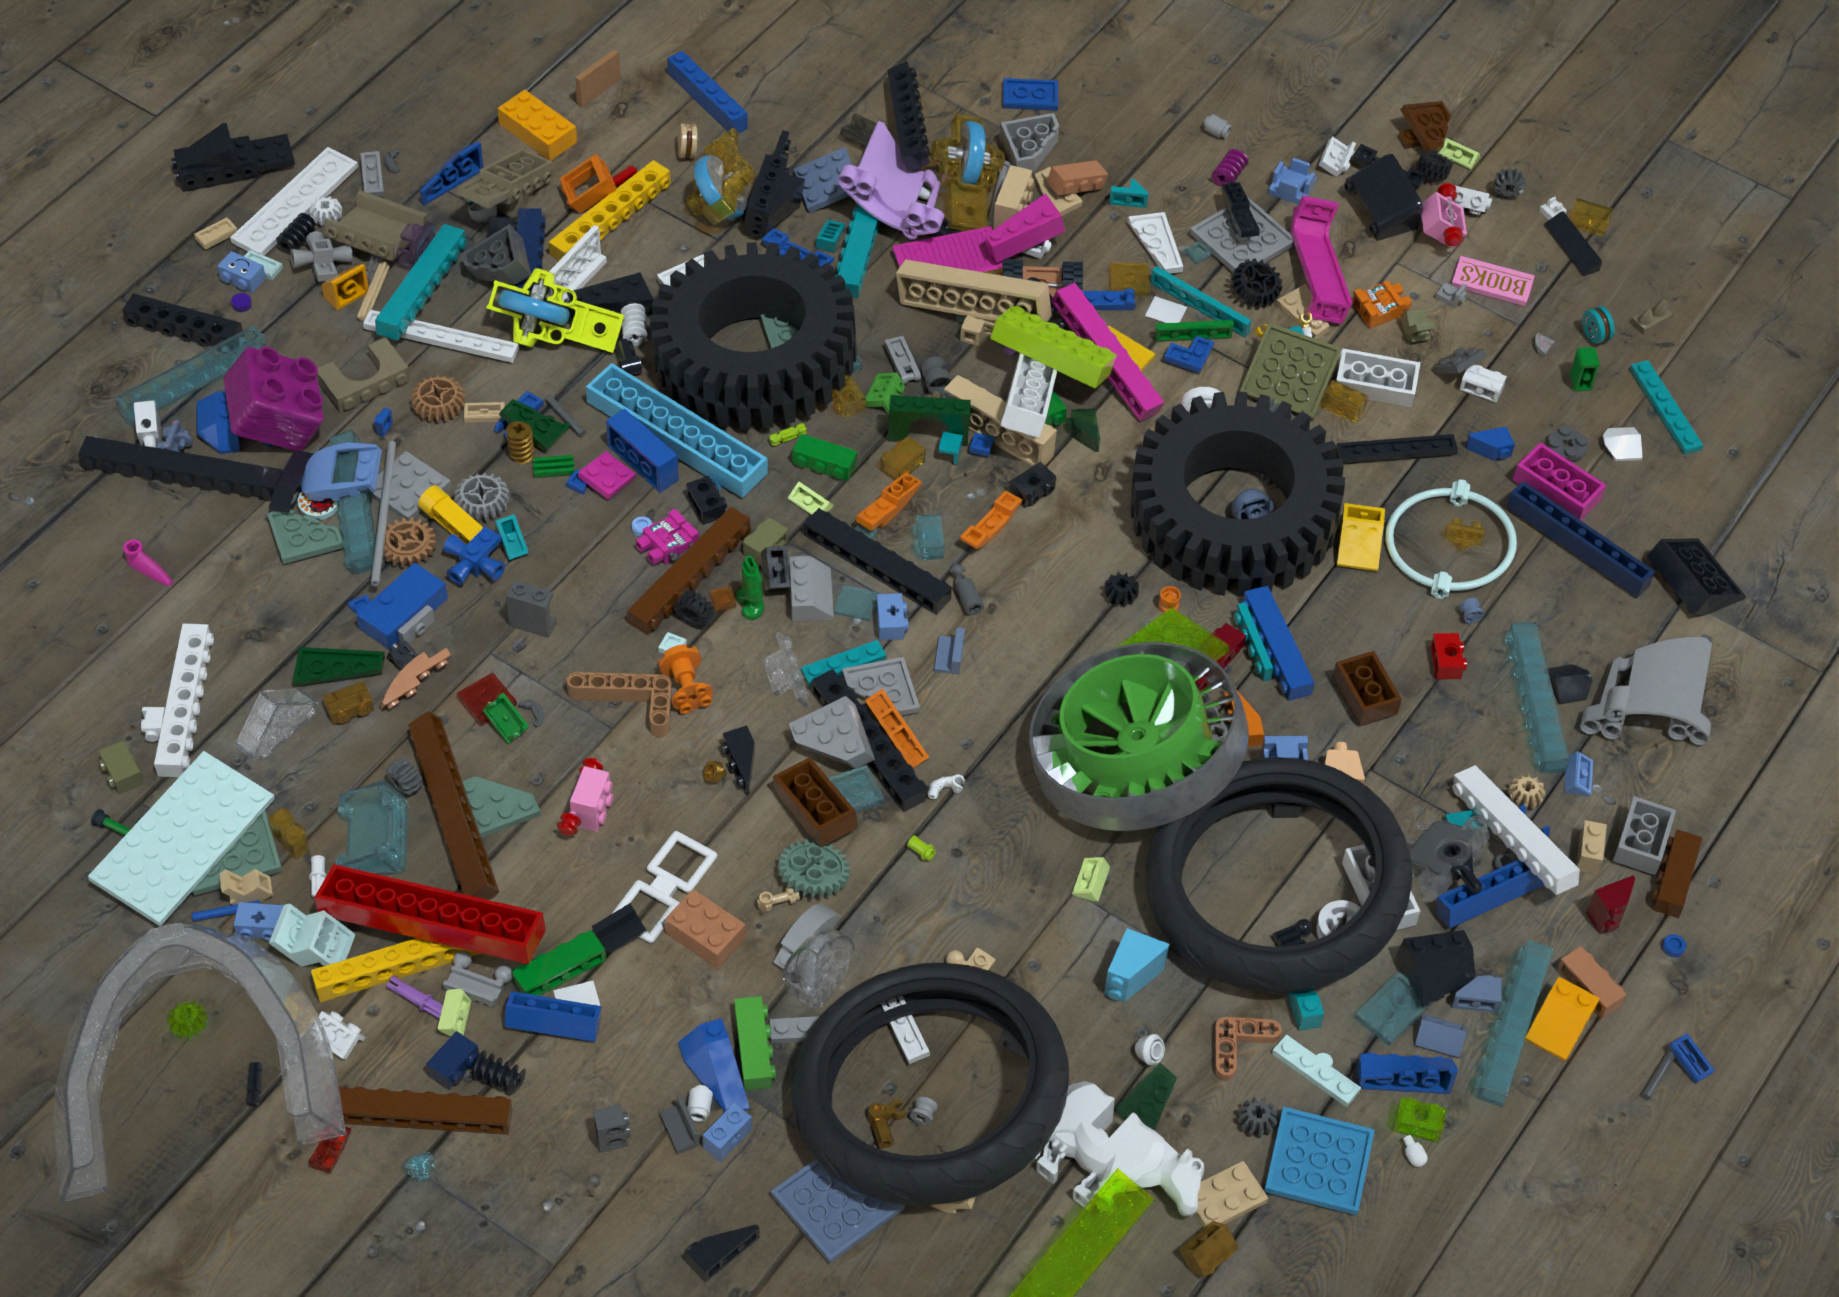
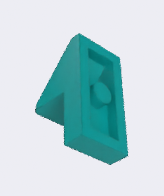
(1132, 197)
(511, 537)

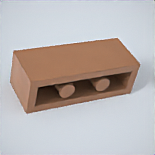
(1077, 177)
(1585, 973)

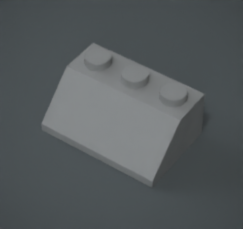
(810, 589)

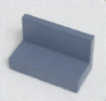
(950, 653)
(1441, 1035)

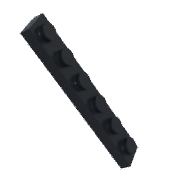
(1397, 448)

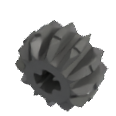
(1509, 182)
(404, 776)
(1265, 1113)

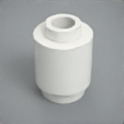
(699, 1103)

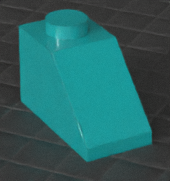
(1306, 1009)

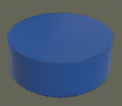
(1674, 946)

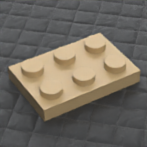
(1229, 1195)

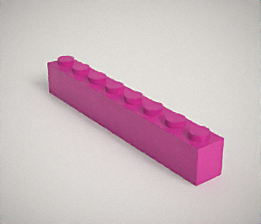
(1125, 374)

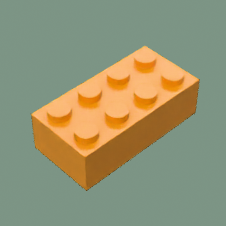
(537, 125)

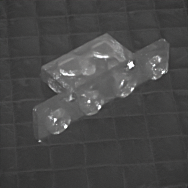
(783, 671)

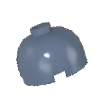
(1251, 504)

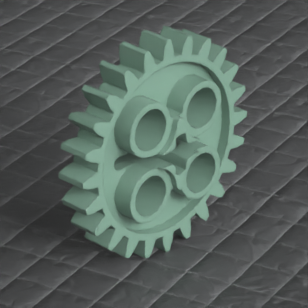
(813, 868)

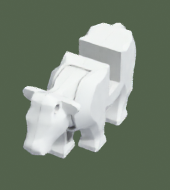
(1131, 1148)

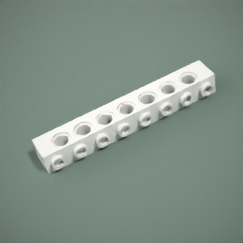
(183, 700)

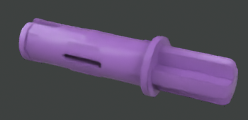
(420, 999)

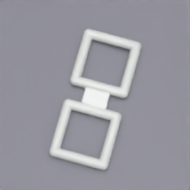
(667, 884)

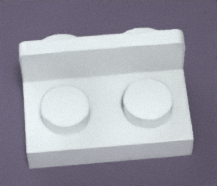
(339, 1034)

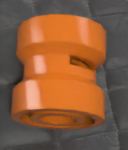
(1169, 598)

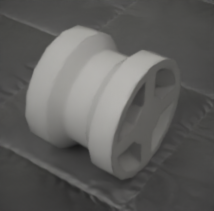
(923, 1110)

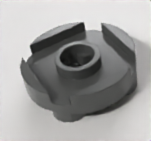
(1569, 436)

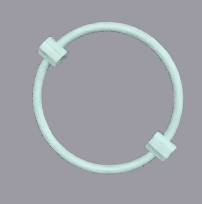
(1442, 582)

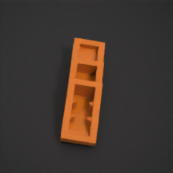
(897, 728)

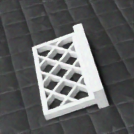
(579, 263)

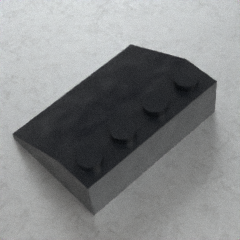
(1695, 575)

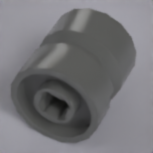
(935, 373)

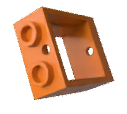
(582, 173)

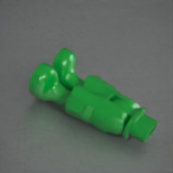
(751, 590)

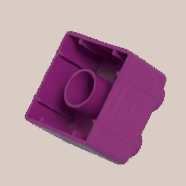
(274, 398)

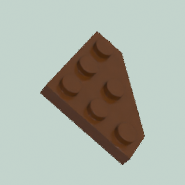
(1428, 123)

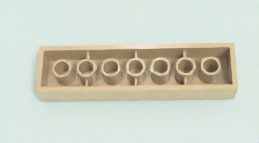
(969, 291)

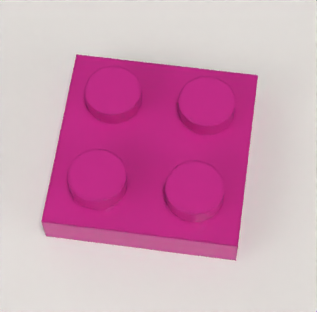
(607, 475)

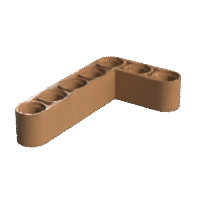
(631, 689)

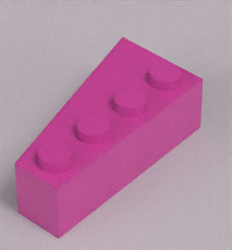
(1025, 229)

